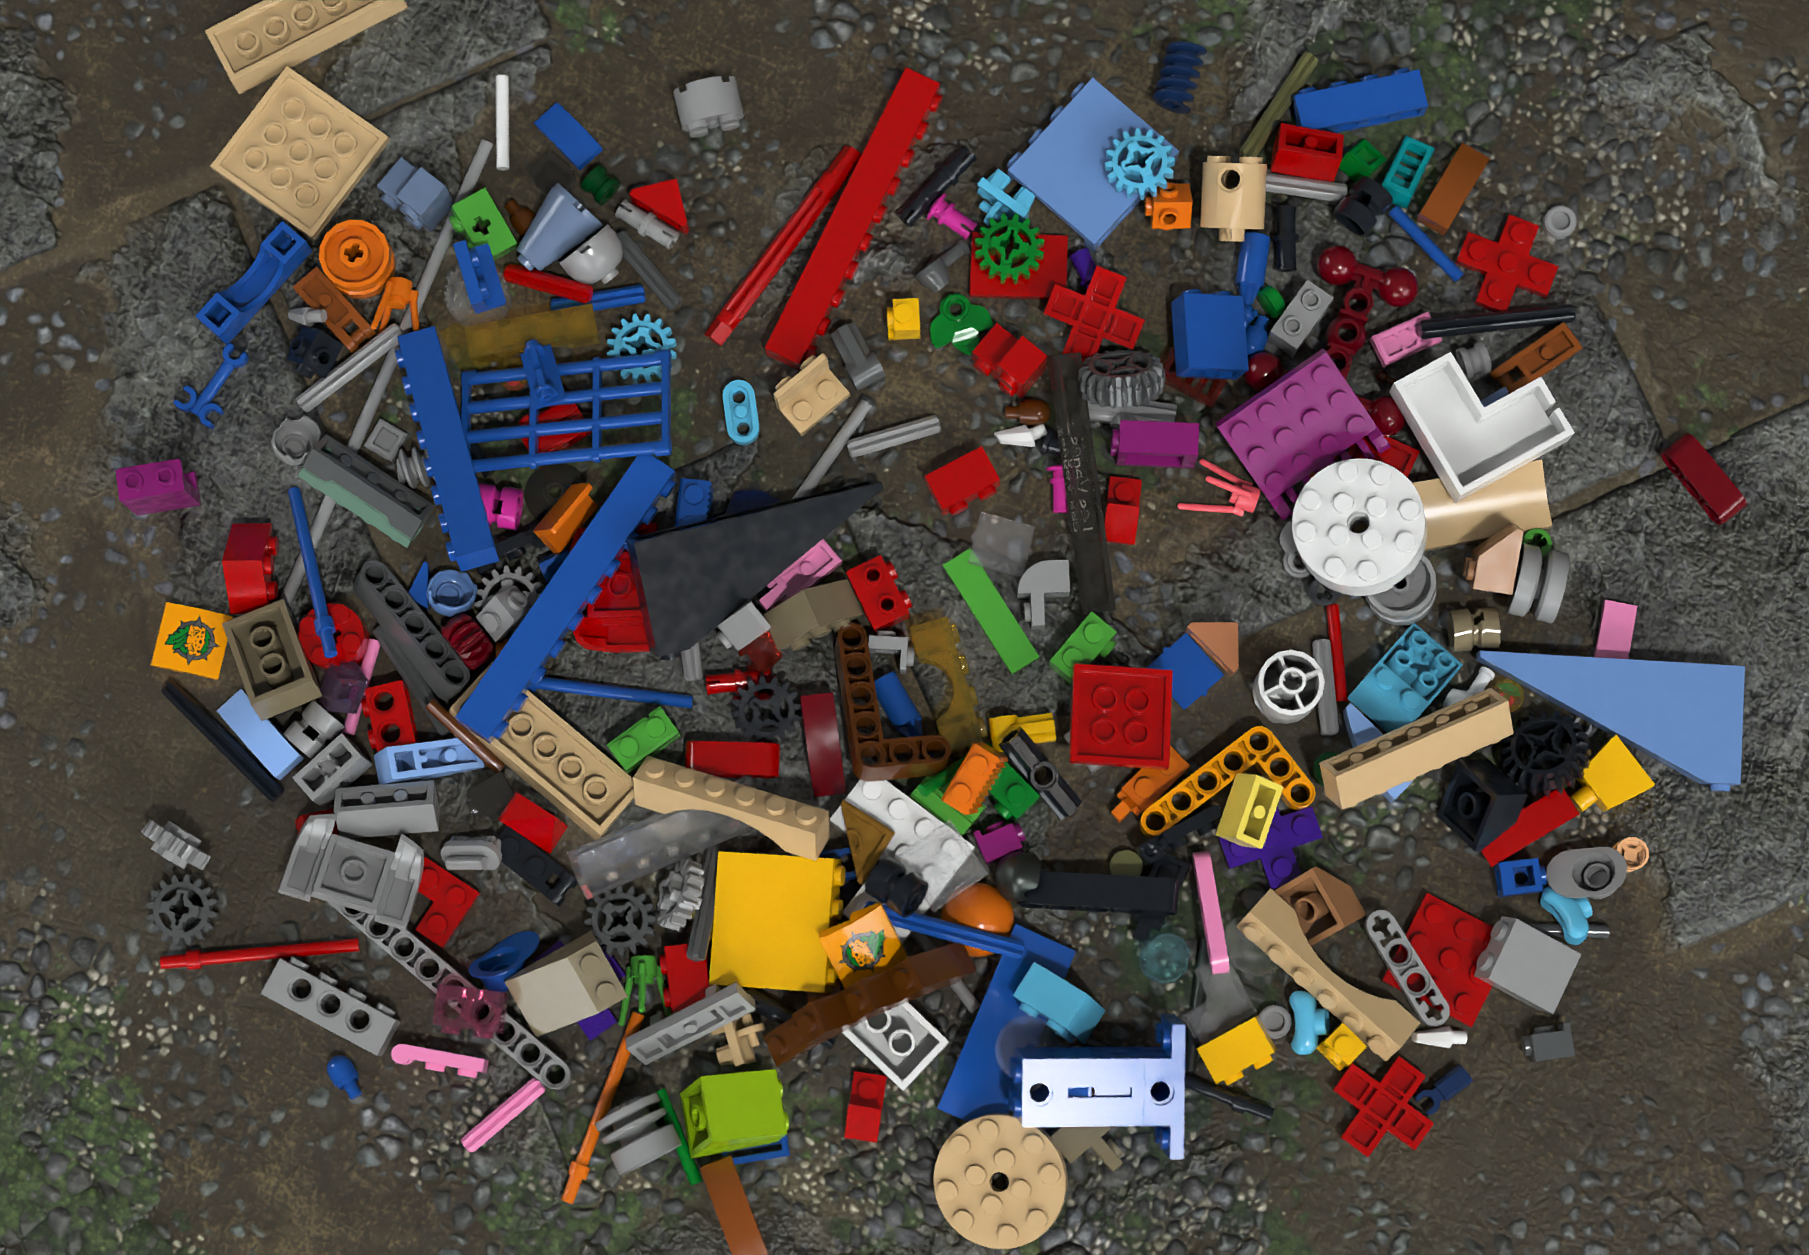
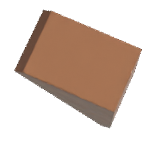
(1218, 641)

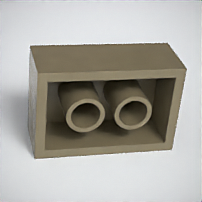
(272, 660)

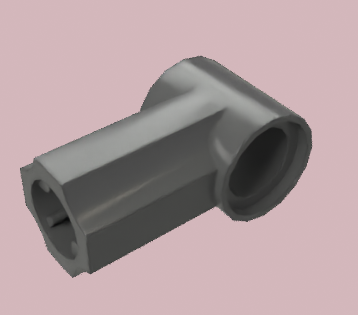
(860, 364)

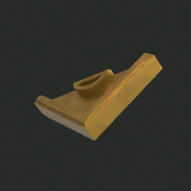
(866, 839)

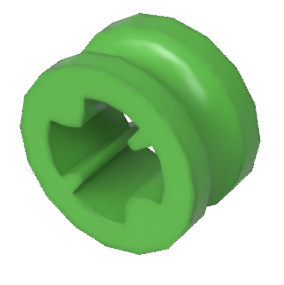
(1543, 535)

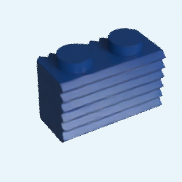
(694, 501)

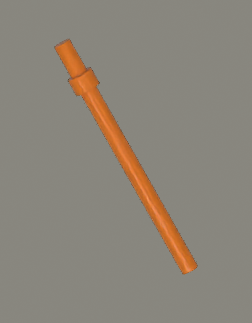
(579, 1169)

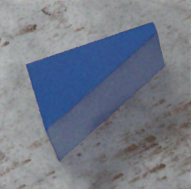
(420, 585)

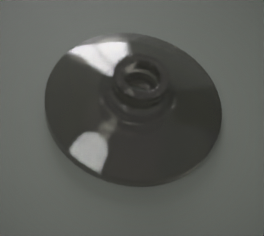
(543, 480)

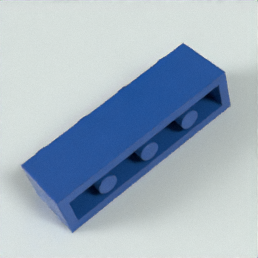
(1361, 103)

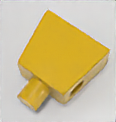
(1611, 778)

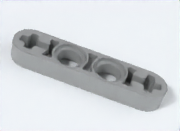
(1410, 965)

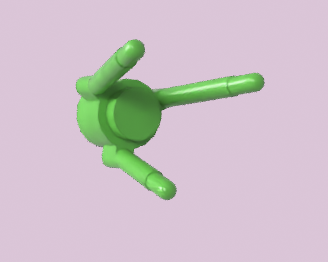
(642, 971)

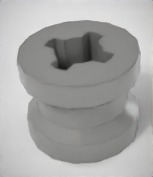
(1474, 360)

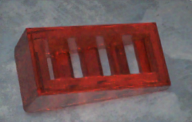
(1185, 386)

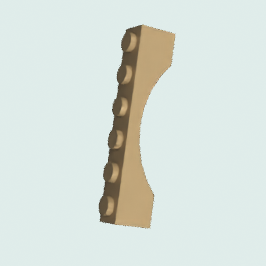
(789, 823)
(1375, 1020)

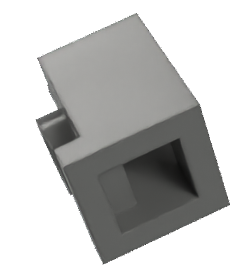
(1548, 1044)

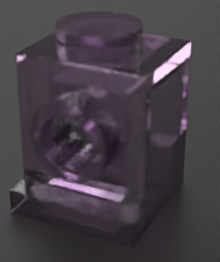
(343, 687)

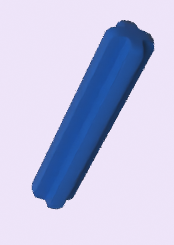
(606, 298)

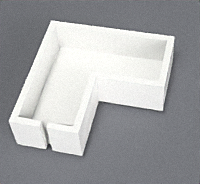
(1476, 443)
(898, 813)

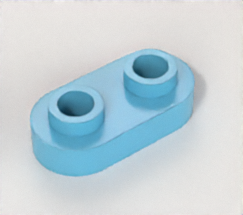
(741, 413)

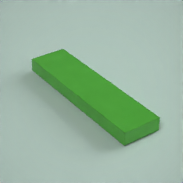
(991, 613)

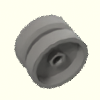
(1539, 583)
(1410, 603)

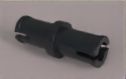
(1286, 238)

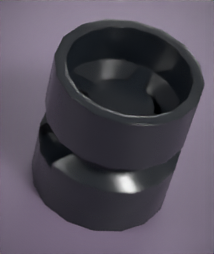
(1366, 202)
(892, 885)

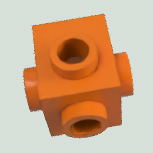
(1170, 207)

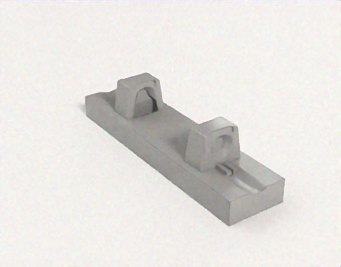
(690, 1023)

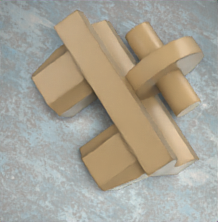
(741, 1038)

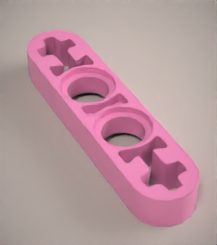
(1210, 912)

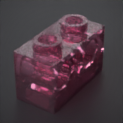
(471, 1002)

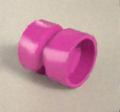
(511, 505)

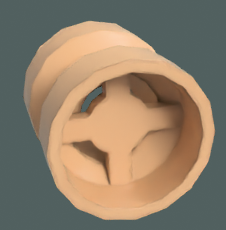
(1634, 851)

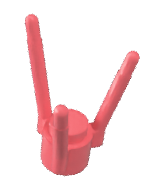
(1242, 495)

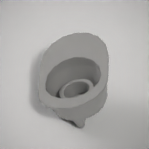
(1587, 872)

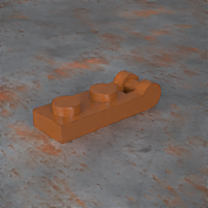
(322, 294)
(1538, 358)

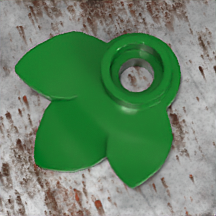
(959, 329)

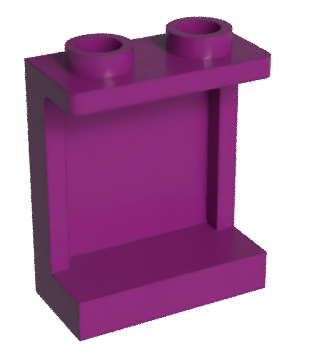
(157, 487)

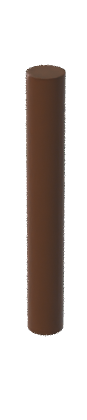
(464, 736)

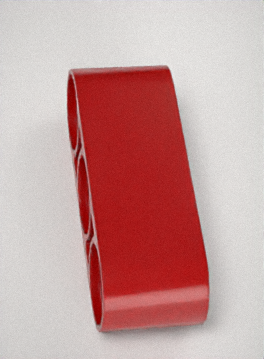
(734, 758)

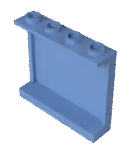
(1069, 158)

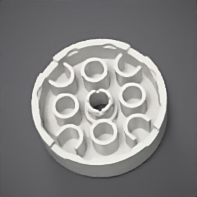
(1346, 496)

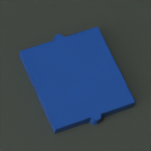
(1191, 669)

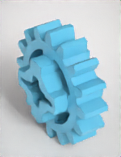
(1150, 157)
(628, 345)

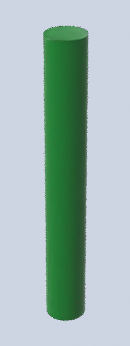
(941, 778)
(688, 1163)

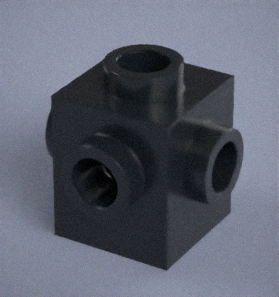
(313, 353)

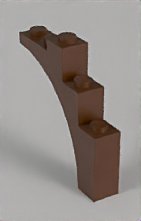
(867, 999)

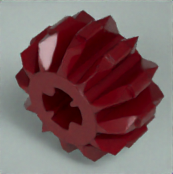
(468, 641)

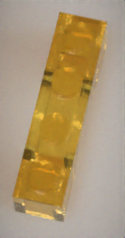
(503, 338)
(936, 646)

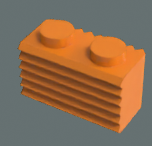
(974, 778)

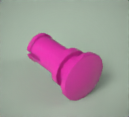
(950, 216)
(1059, 491)

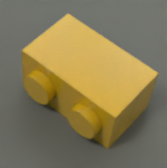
(1238, 1050)

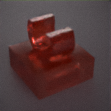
(762, 653)

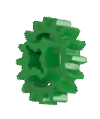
(997, 245)

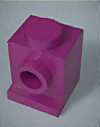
(999, 841)

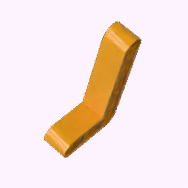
(1224, 777)

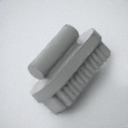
(472, 853)

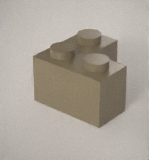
(812, 614)

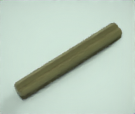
(1279, 105)

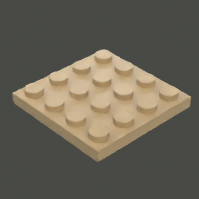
(300, 153)

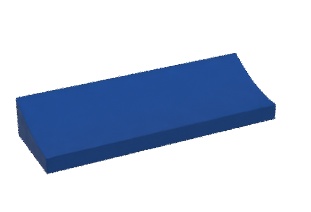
(977, 1080)

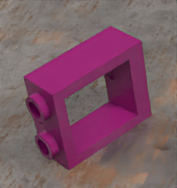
(1155, 444)

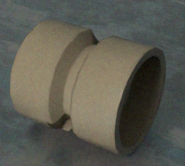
(1473, 629)

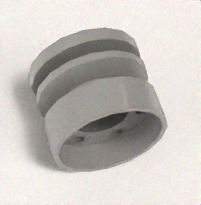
(638, 1133)

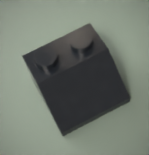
(1480, 802)

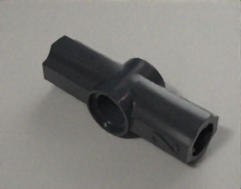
(1052, 787)

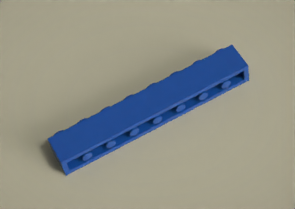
(447, 449)

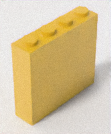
(772, 919)

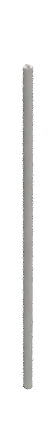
(390, 363)

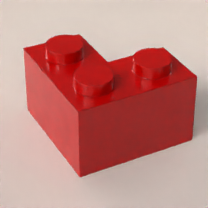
(1010, 361)
(249, 566)

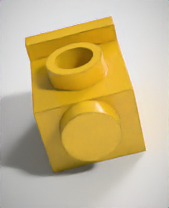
(903, 319)
(1341, 1047)

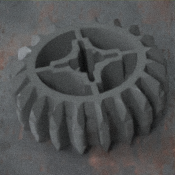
(1121, 378)

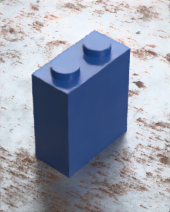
(1209, 335)

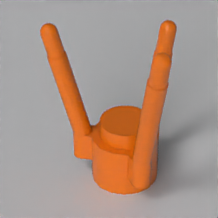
(396, 296)

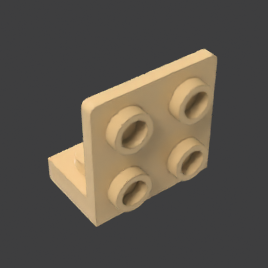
(809, 394)

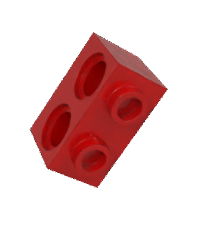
(399, 715)

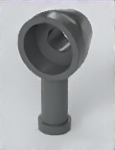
(936, 274)

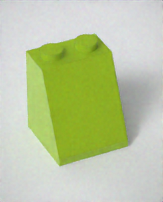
(733, 1112)

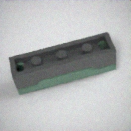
(366, 490)

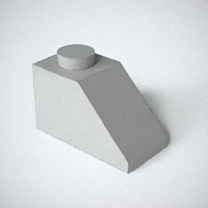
(742, 627)

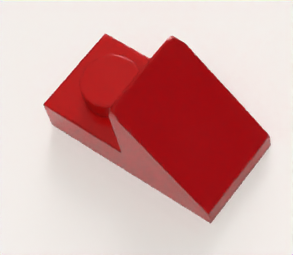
(1122, 510)
(865, 1106)

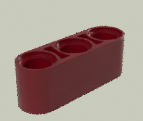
(1703, 479)

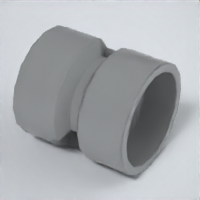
(318, 719)

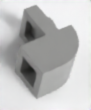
(1043, 581)

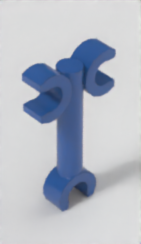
(202, 405)

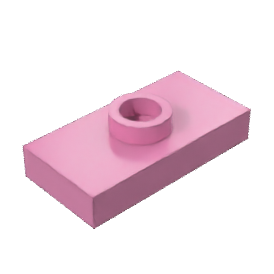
(1401, 341)

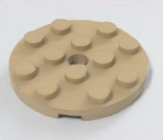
(994, 1215)

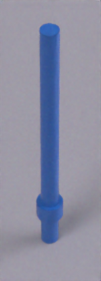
(323, 623)
(613, 692)

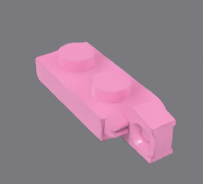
(802, 574)

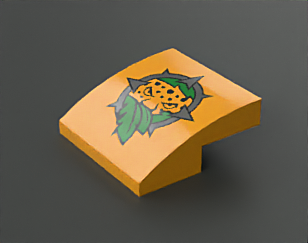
(191, 641)
(863, 945)

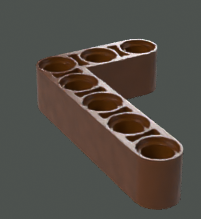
(867, 716)

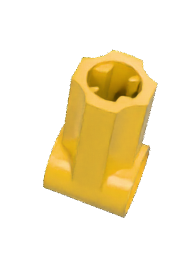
(1038, 727)

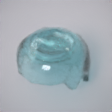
(1164, 958)

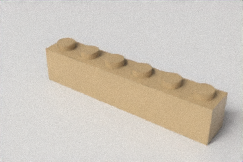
(1416, 748)

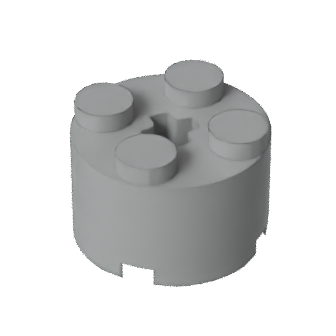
(709, 105)

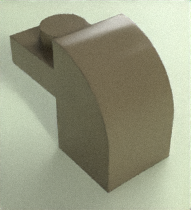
(1077, 1139)

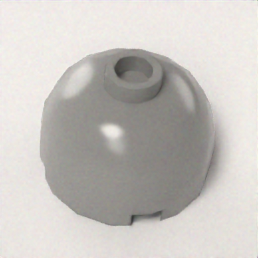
(595, 258)

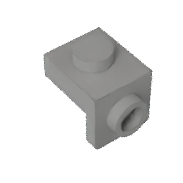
(504, 612)
(887, 643)

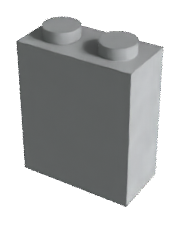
(1527, 964)

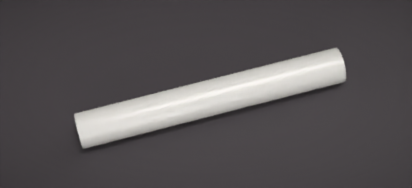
(502, 122)

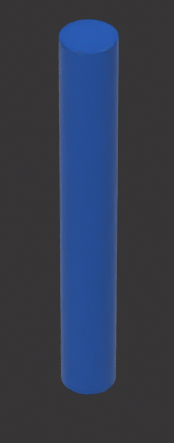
(1426, 243)

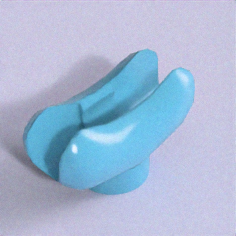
(1570, 914)
(1308, 1022)

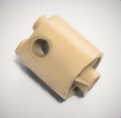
(1230, 207)

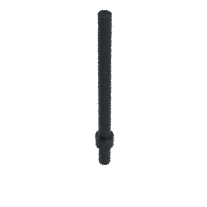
(1240, 1102)

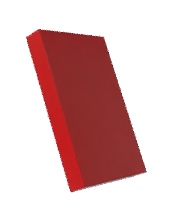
(1041, 282)

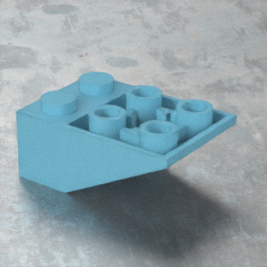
(1405, 680)

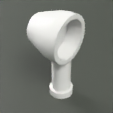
(1477, 686)

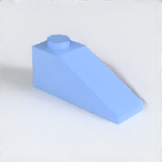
(424, 761)

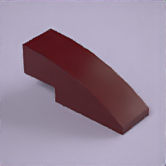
(823, 744)

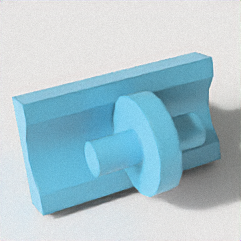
(993, 192)

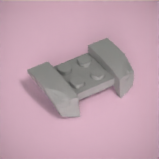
(354, 872)

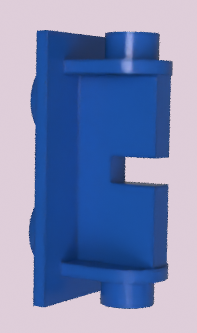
(542, 374)

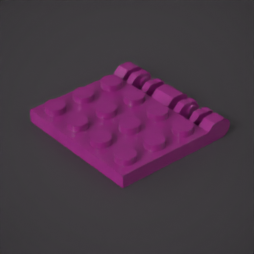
(1299, 428)

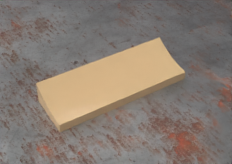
(287, 32)
(1513, 499)
(560, 764)

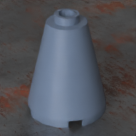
(556, 229)

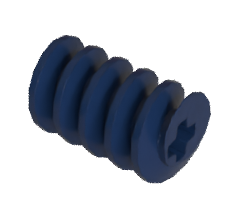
(1176, 76)

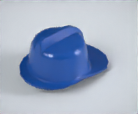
(504, 960)

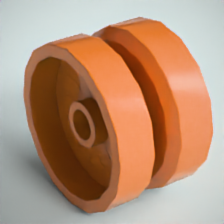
(342, 263)

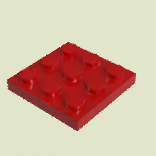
(1120, 716)
(1449, 949)

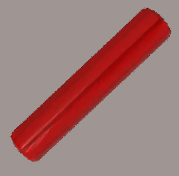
(548, 283)

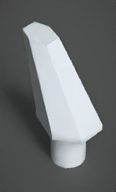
(1021, 435)
(1440, 1037)

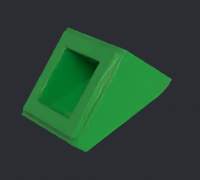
(1361, 161)

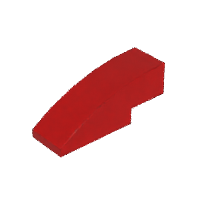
(1531, 825)

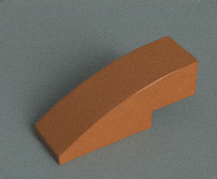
(1453, 189)
(733, 1207)

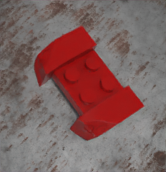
(616, 617)

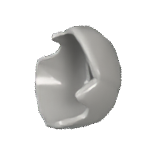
(295, 440)

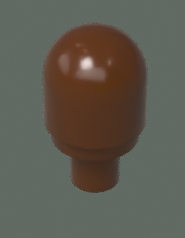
(521, 217)
(1029, 412)

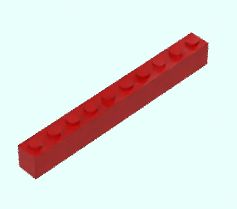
(853, 219)

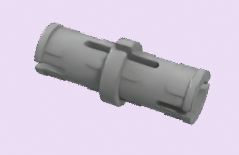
(647, 224)

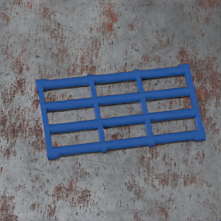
(594, 424)

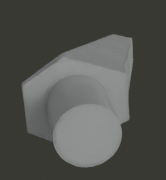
(307, 315)

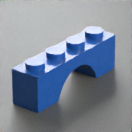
(276, 261)

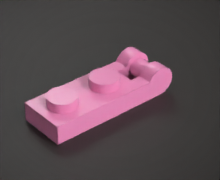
(437, 1060)

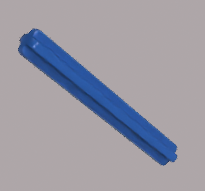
(956, 933)

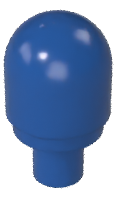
(1257, 336)
(344, 1075)

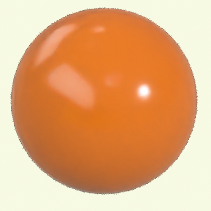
(981, 909)

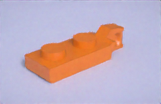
(1148, 787)

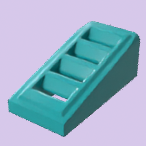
(1400, 189)

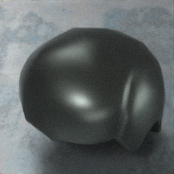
(1017, 874)

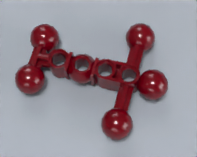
(1337, 267)

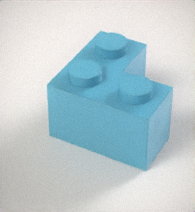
(1066, 1007)

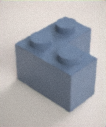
(416, 195)

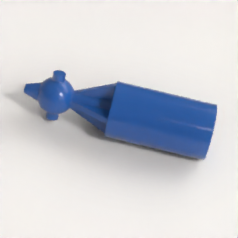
(1252, 270)
(898, 706)

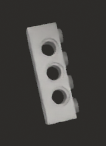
(282, 989)

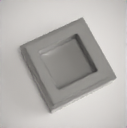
(386, 441)

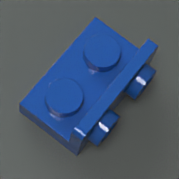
(480, 276)

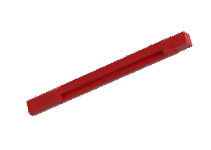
(783, 245)

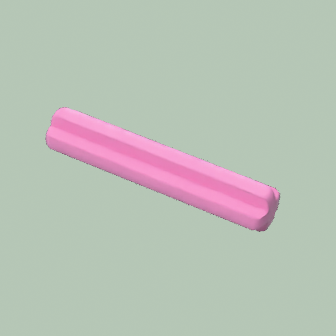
(503, 1115)

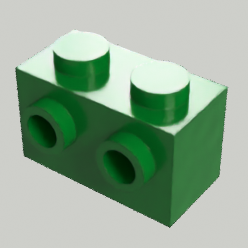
(1012, 794)

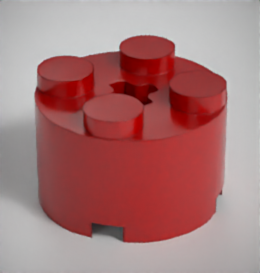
(350, 644)

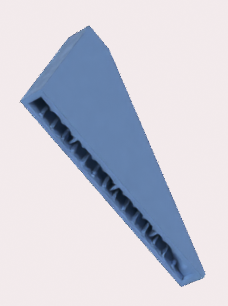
(1668, 710)

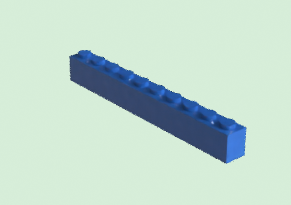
(565, 597)

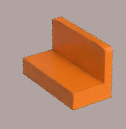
(566, 517)

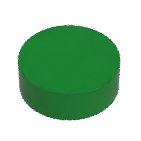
(1271, 301)

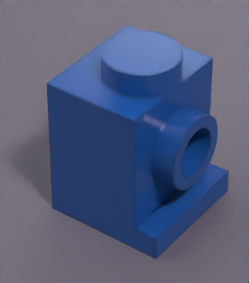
(1534, 877)

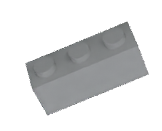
(387, 809)

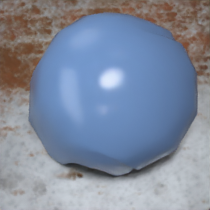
(451, 592)

